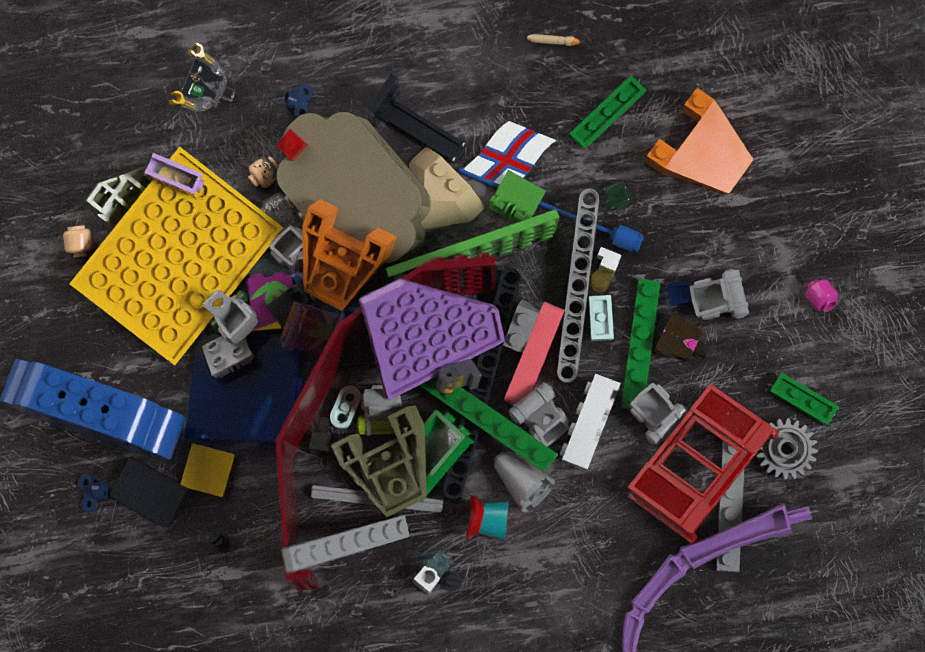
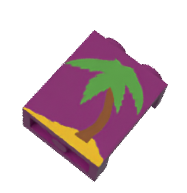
(262, 292)

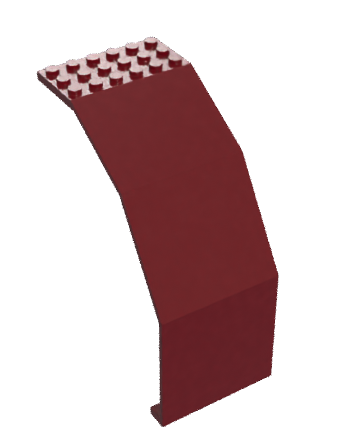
(454, 276)

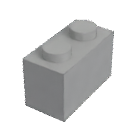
(522, 325)

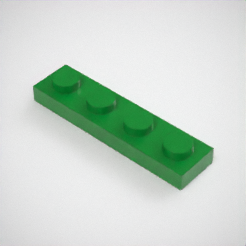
(607, 113)

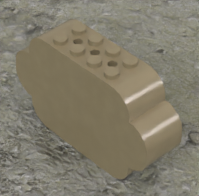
(361, 176)

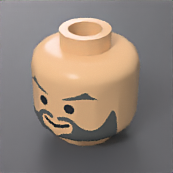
(263, 172)

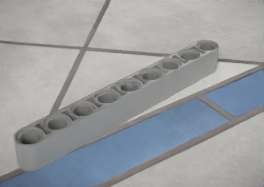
(578, 275)

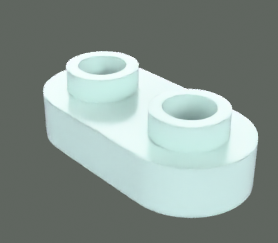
(345, 407)

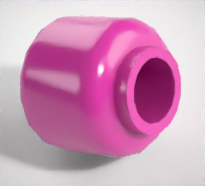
(821, 295)

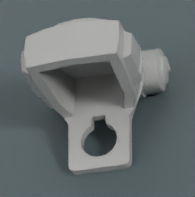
(720, 296)
(657, 412)
(540, 414)

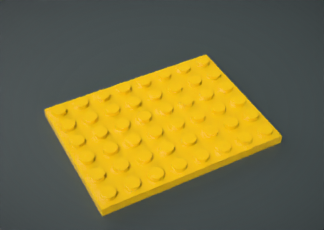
(173, 257)

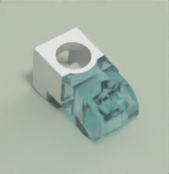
(432, 572)

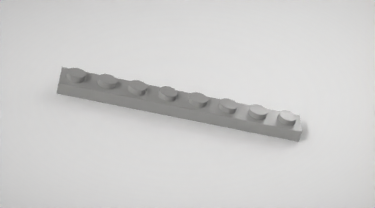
(345, 543)

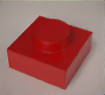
(291, 145)

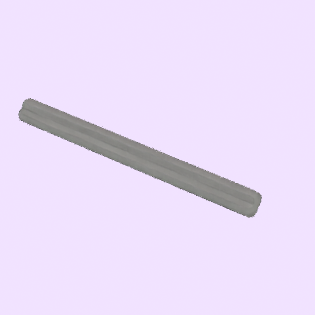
(361, 497)

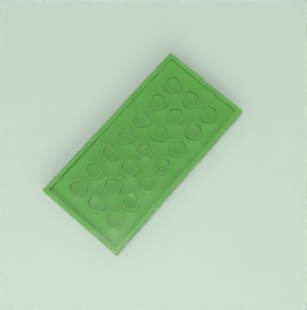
(494, 242)

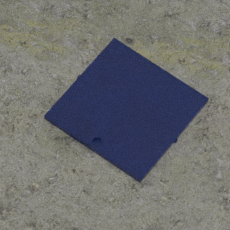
(246, 402)

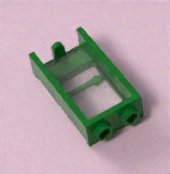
(442, 446)

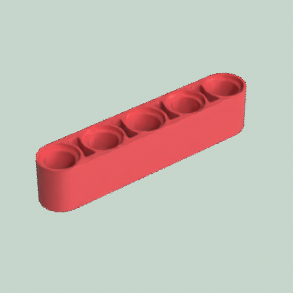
(534, 353)

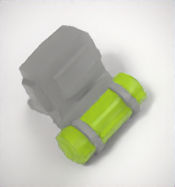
(376, 409)

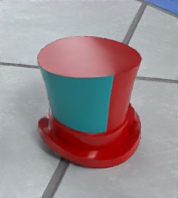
(487, 519)

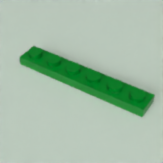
(640, 340)

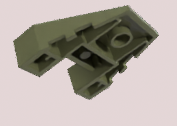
(394, 471)

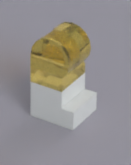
(609, 261)

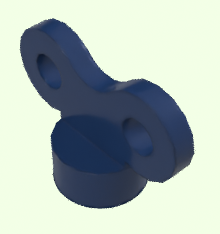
(298, 100)
(92, 492)

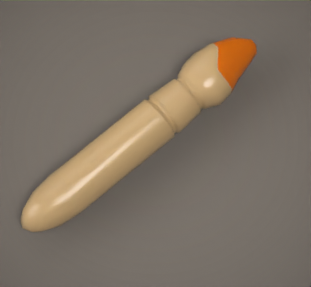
(549, 39)

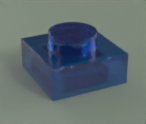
(679, 293)

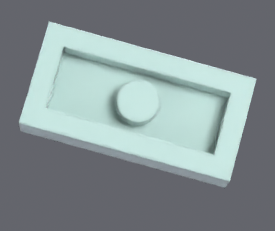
(601, 318)

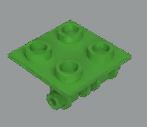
(516, 198)

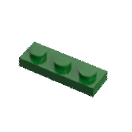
(804, 399)

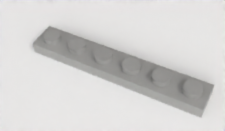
(730, 513)

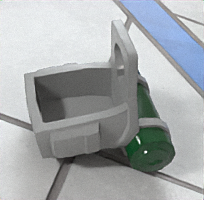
(234, 318)

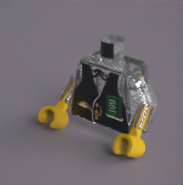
(204, 84)

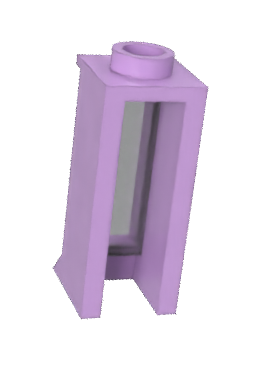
(174, 174)

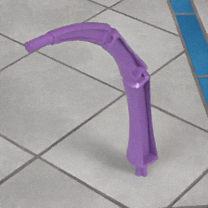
(764, 526)

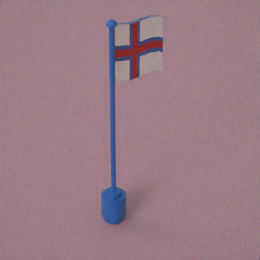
(518, 151)

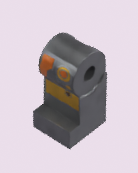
(457, 376)

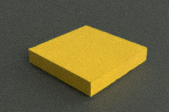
(208, 470)

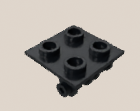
(282, 305)

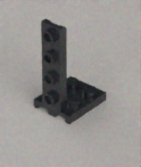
(386, 108)

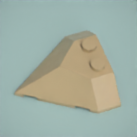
(450, 195)

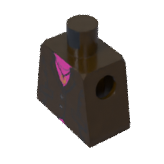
(680, 340)

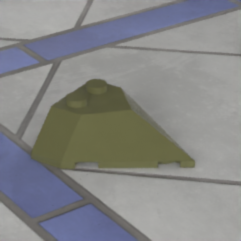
(116, 195)

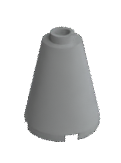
(523, 480)

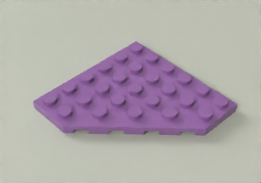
(423, 330)

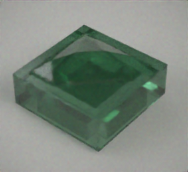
(617, 195)

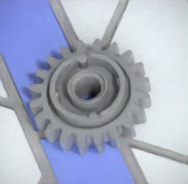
(800, 455)

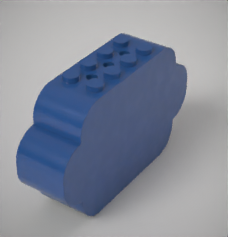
(92, 409)

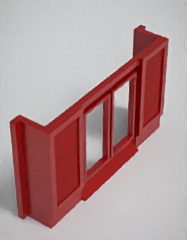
(675, 500)

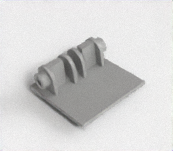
(224, 355)

